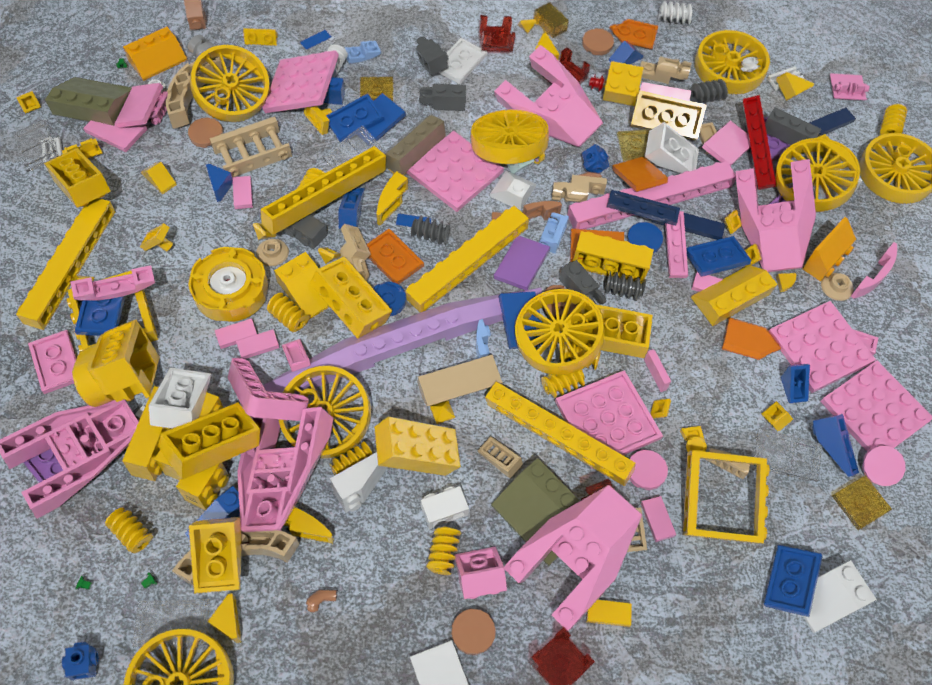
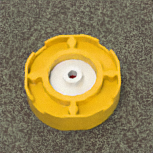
(228, 284)

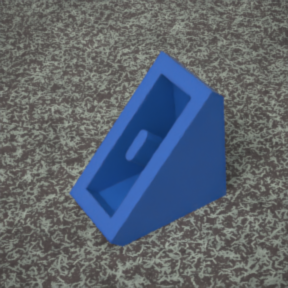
(626, 54)
(220, 180)
(796, 383)

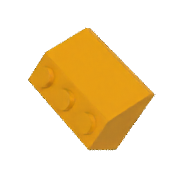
(154, 53)
(831, 251)

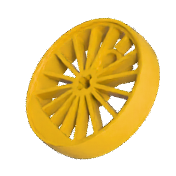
(724, 60)
(236, 87)
(505, 136)
(898, 166)
(821, 173)
(550, 331)
(358, 432)
(223, 662)

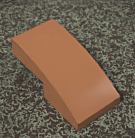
(542, 208)

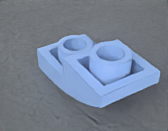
(366, 51)
(482, 336)

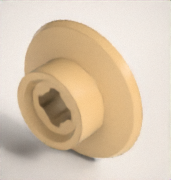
(274, 257)
(835, 291)

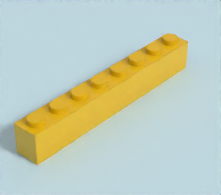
(322, 190)
(466, 259)
(65, 264)

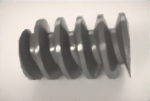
(708, 91)
(430, 230)
(625, 286)

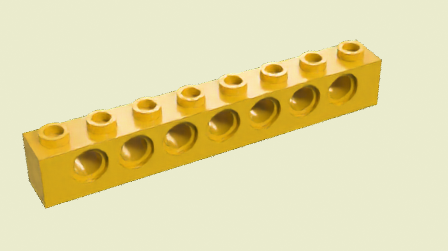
(561, 434)

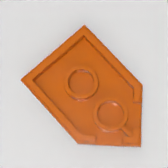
(636, 33)
(749, 339)

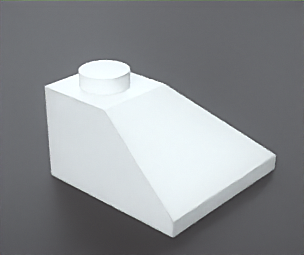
(513, 190)

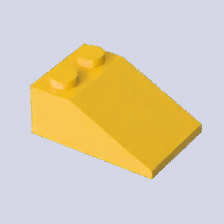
(295, 280)
(216, 554)

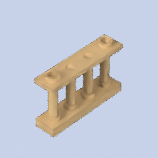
(246, 135)

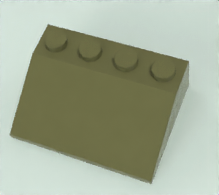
(88, 100)
(533, 500)

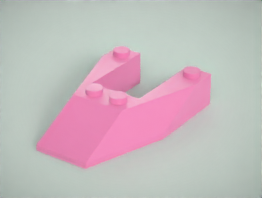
(562, 105)
(778, 228)
(82, 442)
(275, 478)
(590, 540)

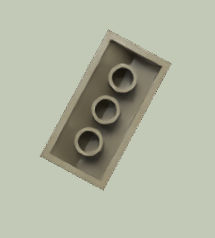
(415, 144)

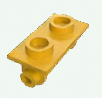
(260, 36)
(89, 148)

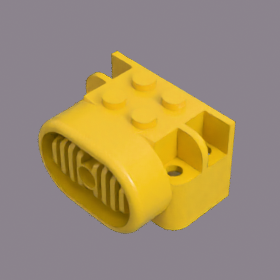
(117, 366)

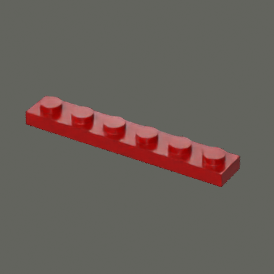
(759, 142)

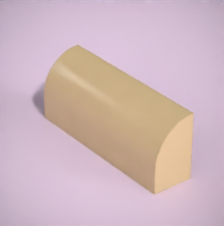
(458, 380)

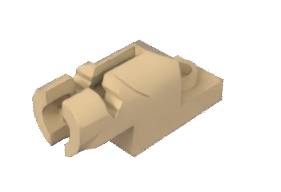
(665, 70)
(578, 188)
(355, 249)

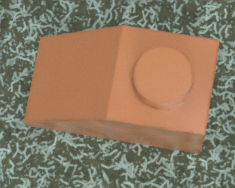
(195, 14)

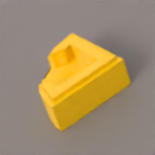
(785, 281)
(691, 431)

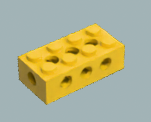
(350, 297)

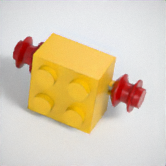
(621, 84)

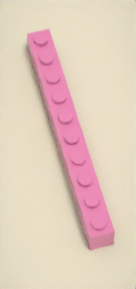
(678, 189)

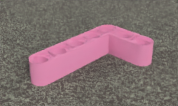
(258, 401)

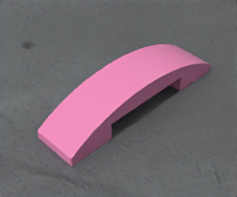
(869, 284)
(113, 287)

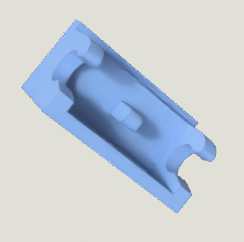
(554, 231)

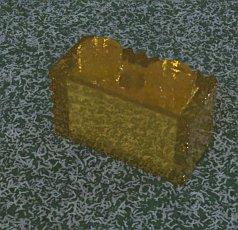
(551, 19)

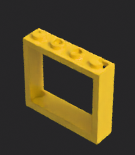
(143, 306)
(691, 497)

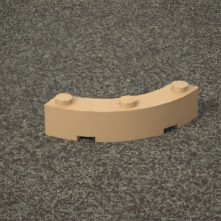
(180, 92)
(268, 543)

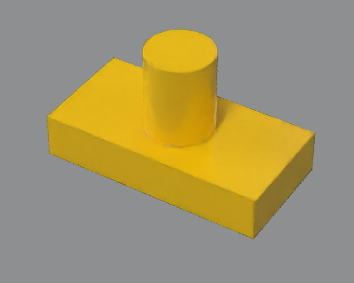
(318, 118)
(157, 237)

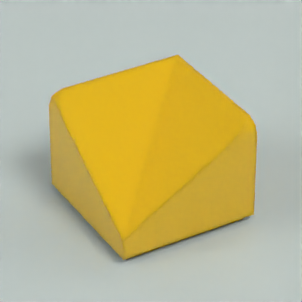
(777, 416)

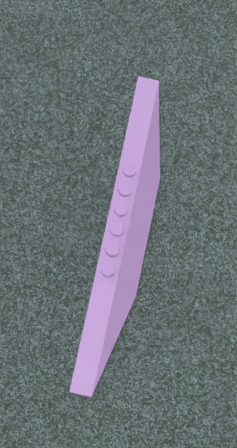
(398, 337)

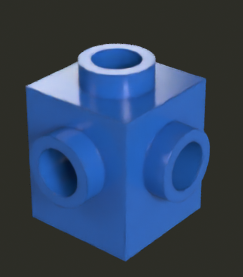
(595, 159)
(80, 661)

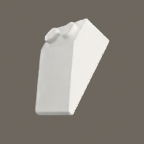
(670, 149)
(178, 398)
(357, 482)
(837, 596)

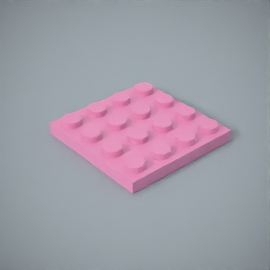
(301, 82)
(454, 171)
(824, 342)
(877, 408)
(611, 414)

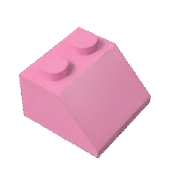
(480, 573)

